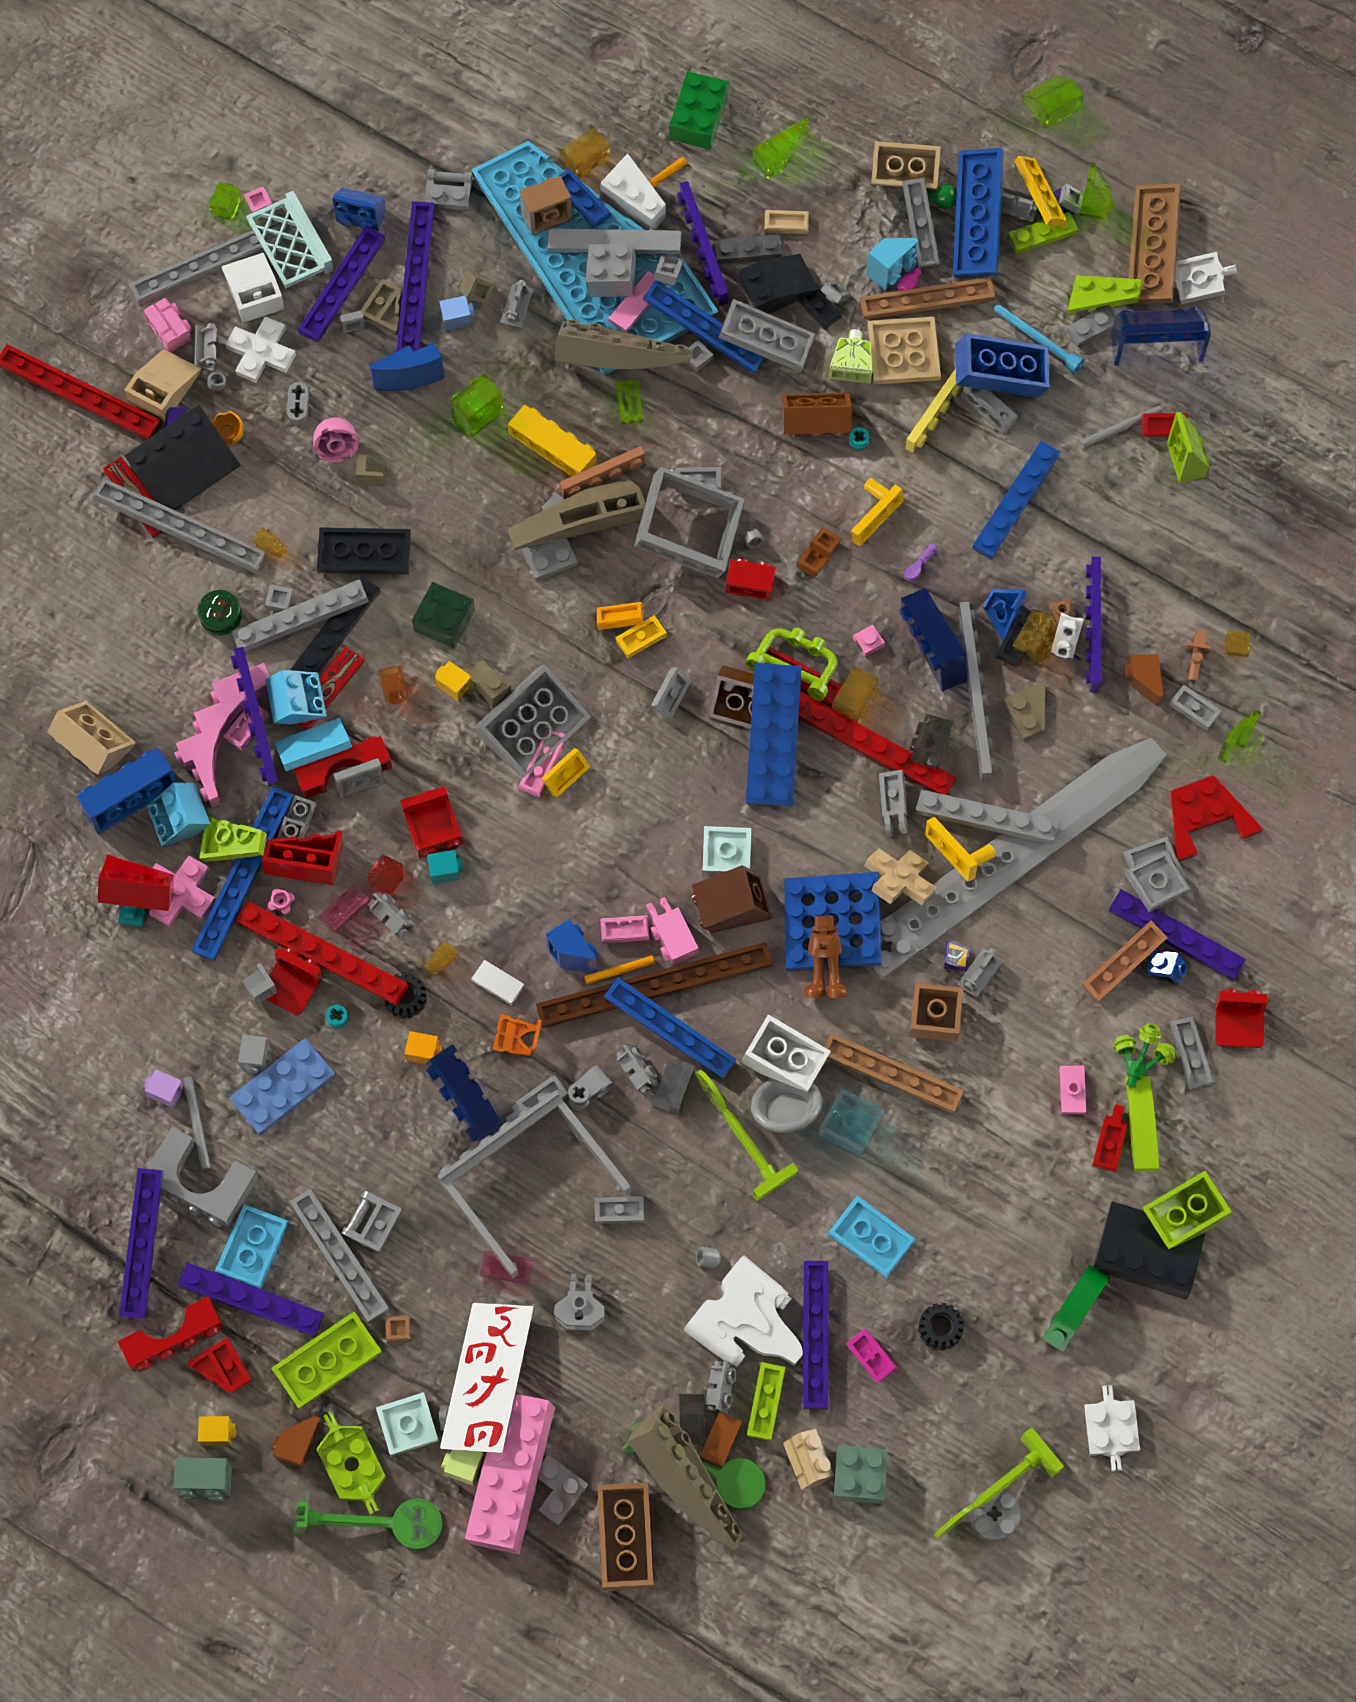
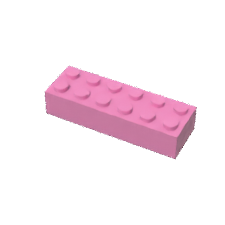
(511, 1478)

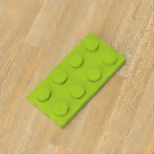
(326, 1360)

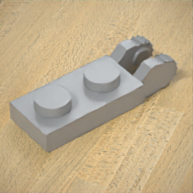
(893, 800)

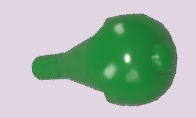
(944, 196)

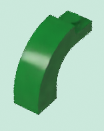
(1076, 1308)

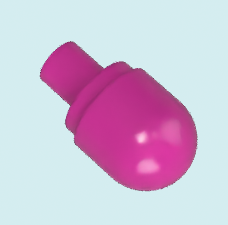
(909, 280)

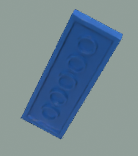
(978, 213)
(773, 734)

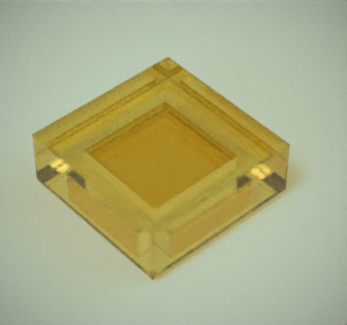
(1237, 643)

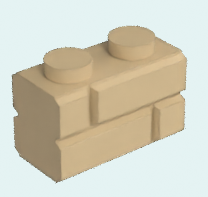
(808, 1459)

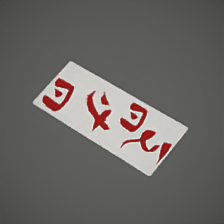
(487, 1378)

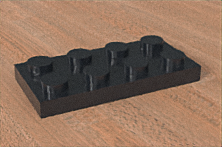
(364, 550)

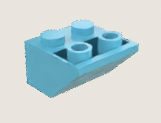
(891, 260)
(295, 697)
(178, 813)

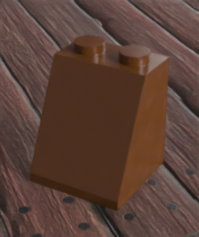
(731, 900)

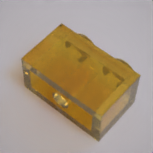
(585, 153)
(856, 694)

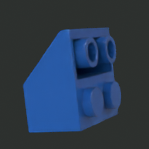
(358, 208)
(570, 948)

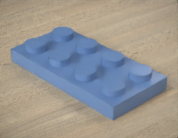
(282, 1086)

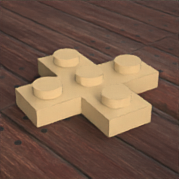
(900, 876)

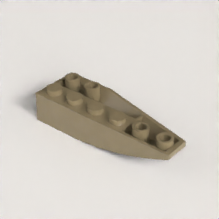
(614, 349)
(581, 514)
(682, 1475)

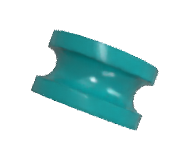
(856, 432)
(338, 1009)

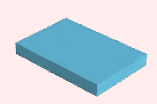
(312, 744)
(871, 1237)
(252, 1246)

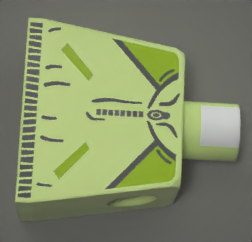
(852, 359)

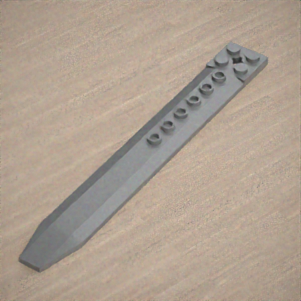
(1076, 808)

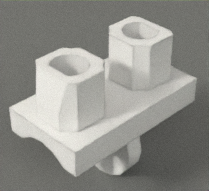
(1066, 636)

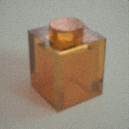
(393, 684)

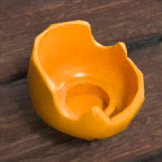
(229, 427)

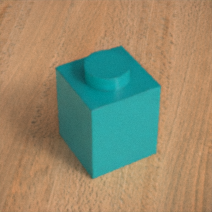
(444, 867)

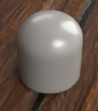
(708, 1257)

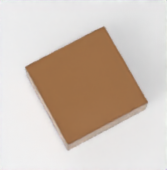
(398, 1328)

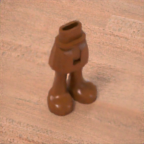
(822, 944)

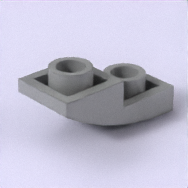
(298, 818)

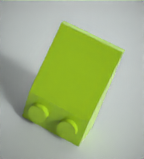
(1187, 450)
(1187, 1211)

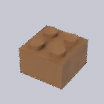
(545, 205)
(936, 1012)

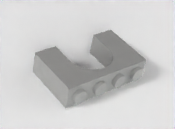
(221, 1203)

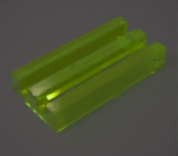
(631, 418)

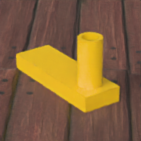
(888, 503)
(954, 852)

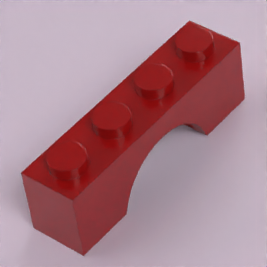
(315, 775)
(199, 1322)

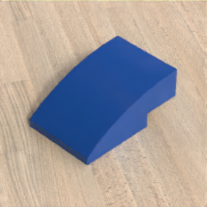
(407, 369)

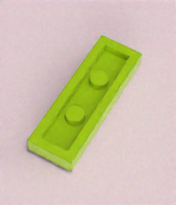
(1041, 234)
(766, 1401)

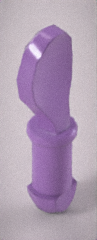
(914, 570)

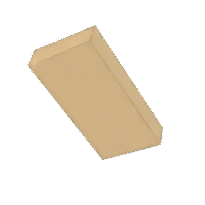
(786, 222)

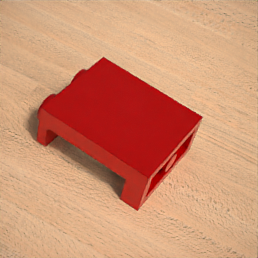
(432, 822)

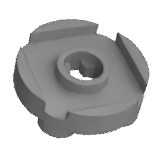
(1004, 1526)

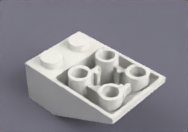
(253, 287)

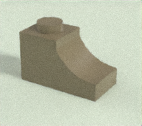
(489, 683)

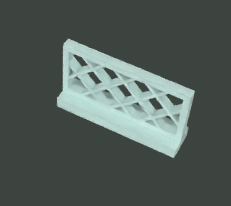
(304, 228)

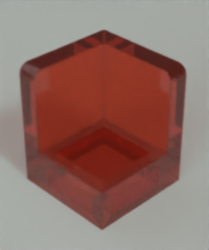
(386, 875)

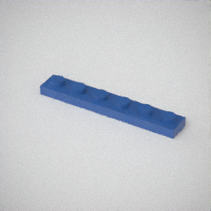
(699, 324)
(1016, 500)
(670, 1028)

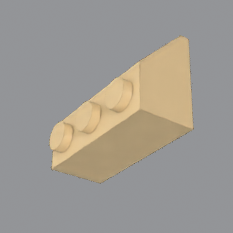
(905, 162)
(90, 737)

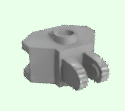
(579, 1305)

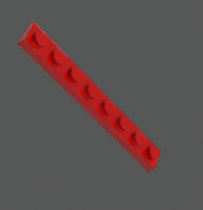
(79, 392)
(872, 745)
(322, 952)

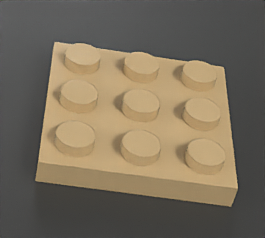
(904, 350)

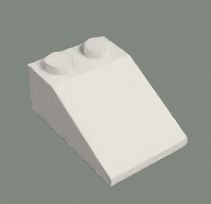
(785, 1054)

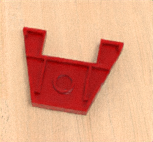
(1204, 805)

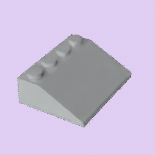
(524, 715)

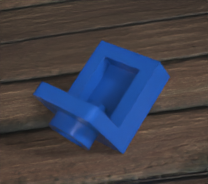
(1167, 965)

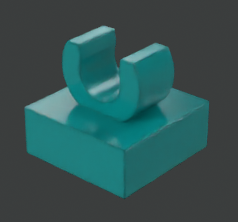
(132, 916)

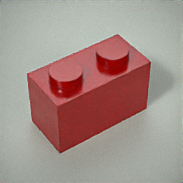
(750, 579)

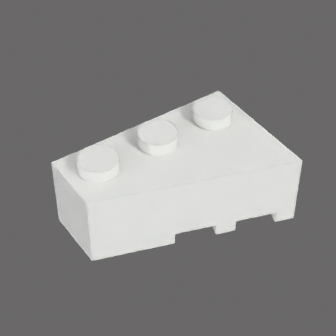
(633, 194)

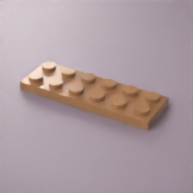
(1155, 241)

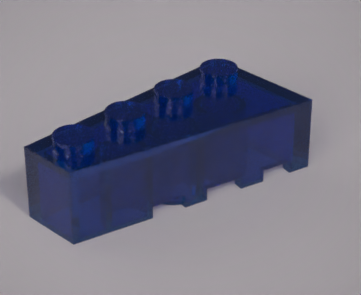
(935, 639)
(463, 1094)

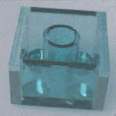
(851, 1123)

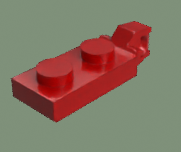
(1110, 1141)

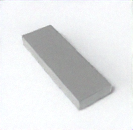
(1191, 1053)

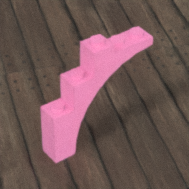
(211, 723)

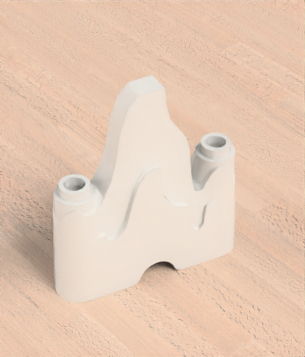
(748, 1315)

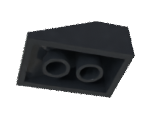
(777, 282)

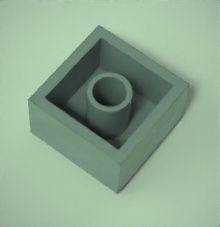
(860, 1474)
(203, 1478)

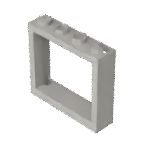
(681, 554)

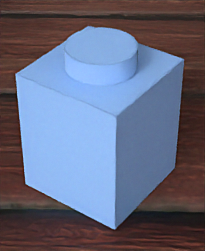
(456, 313)

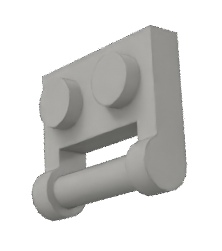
(449, 196)
(378, 1226)

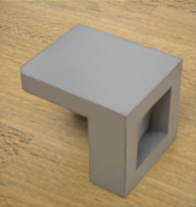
(260, 985)

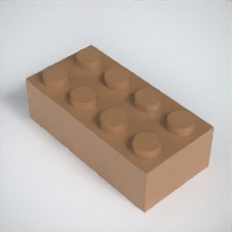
(625, 1537)

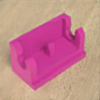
(872, 1355)

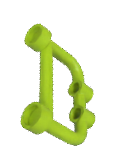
(818, 688)

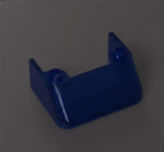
(1160, 327)

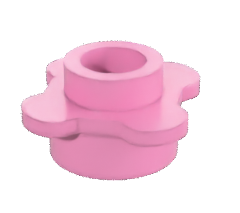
(278, 895)

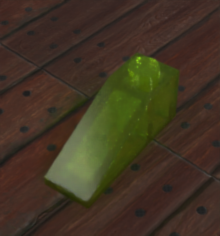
(776, 152)
(1097, 195)

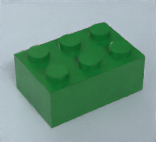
(698, 110)

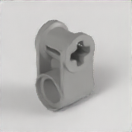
(592, 1086)

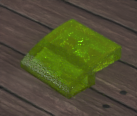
(1239, 735)

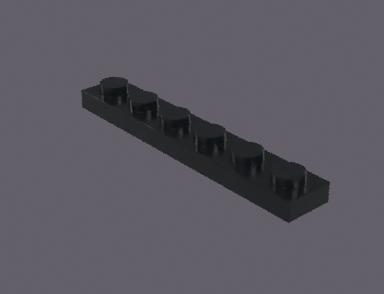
(334, 633)

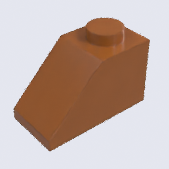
(1146, 676)
(296, 1442)

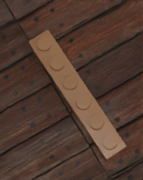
(927, 298)
(893, 1073)

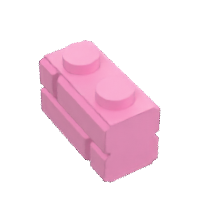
(168, 325)

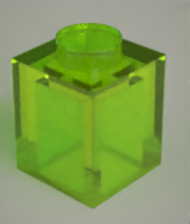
(225, 201)

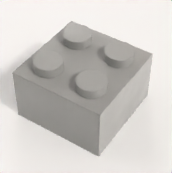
(611, 270)

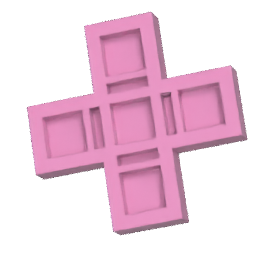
(186, 892)

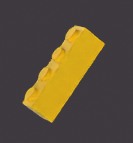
(551, 442)

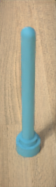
(1072, 361)

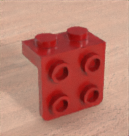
(294, 981)
(1240, 1018)

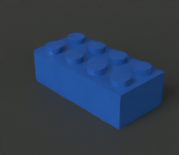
(1002, 365)
(126, 790)

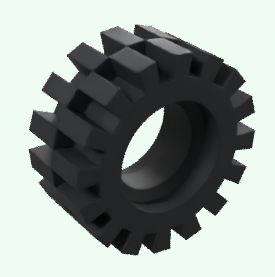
(417, 1002)
(949, 1314)

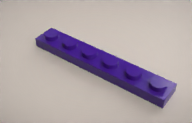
(704, 250)
(341, 284)
(1093, 632)
(256, 726)
(1179, 935)
(141, 1243)
(251, 1300)
(815, 1335)

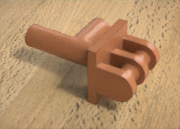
(1198, 647)

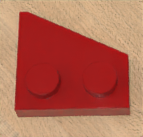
(222, 1366)

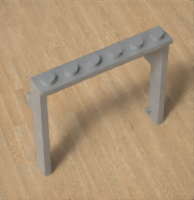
(506, 1133)

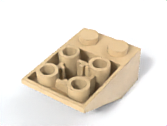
(161, 384)

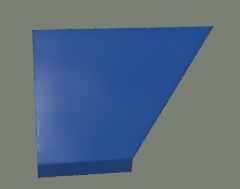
(1003, 607)

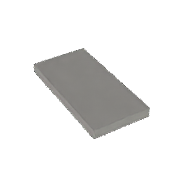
(766, 335)

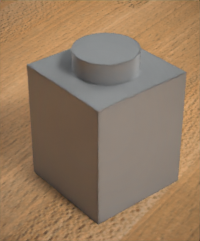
(253, 1053)

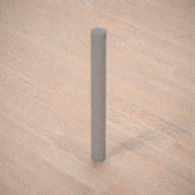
(1113, 430)
(196, 1123)

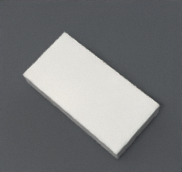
(497, 982)

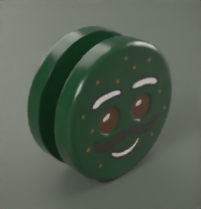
(219, 612)

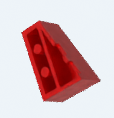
(304, 858)
(134, 885)

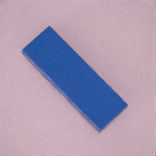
(584, 200)

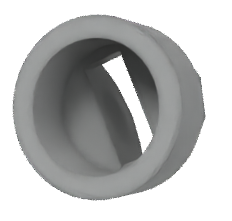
(213, 380)
(753, 539)

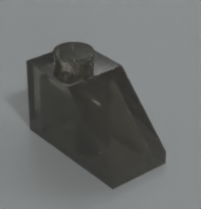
(692, 1417)

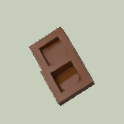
(819, 552)
(720, 1440)

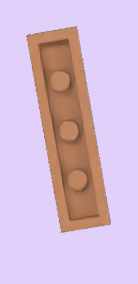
(607, 470)
(1124, 961)

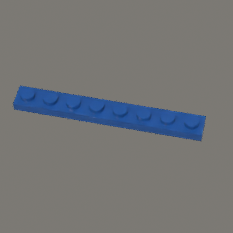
(240, 879)

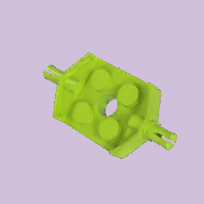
(347, 1443)

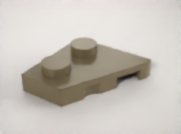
(384, 307)
(1027, 711)

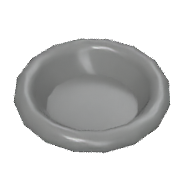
(784, 1107)

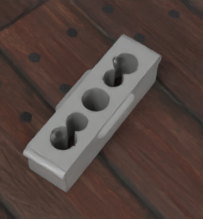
(990, 408)

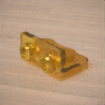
(1037, 636)

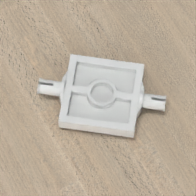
(1201, 277)
(1112, 1428)

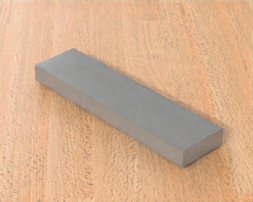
(921, 222)

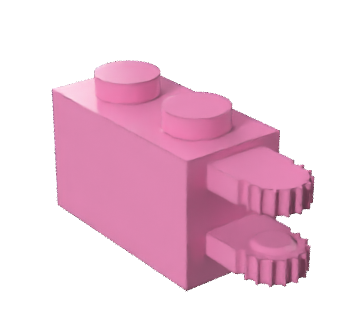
(672, 933)

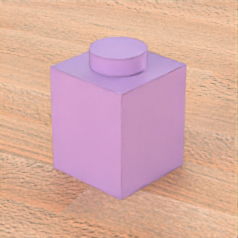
(163, 1088)

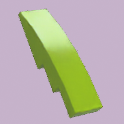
(1142, 1125)

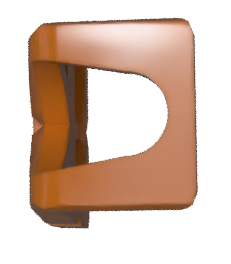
(509, 1036)

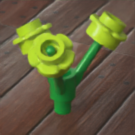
(1149, 1034)

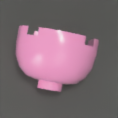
(335, 439)

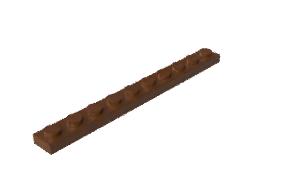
(658, 983)

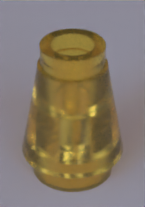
(269, 542)
(441, 957)

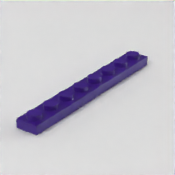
(415, 275)

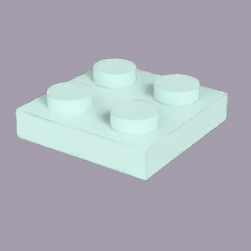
(725, 849)
(407, 1424)

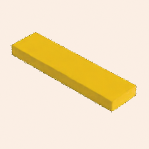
(1040, 191)

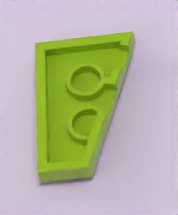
(1096, 292)
(230, 841)

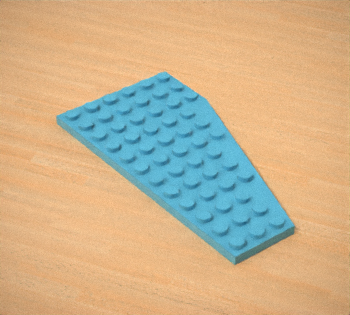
(565, 272)

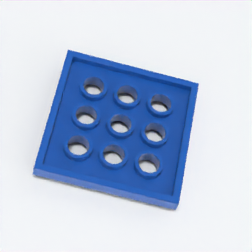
(821, 887)

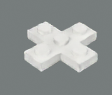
(260, 349)

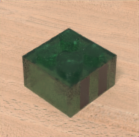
(443, 615)

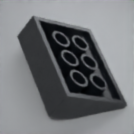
(182, 459)
(1137, 1254)

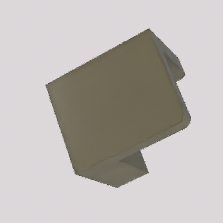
(476, 286)
(369, 473)

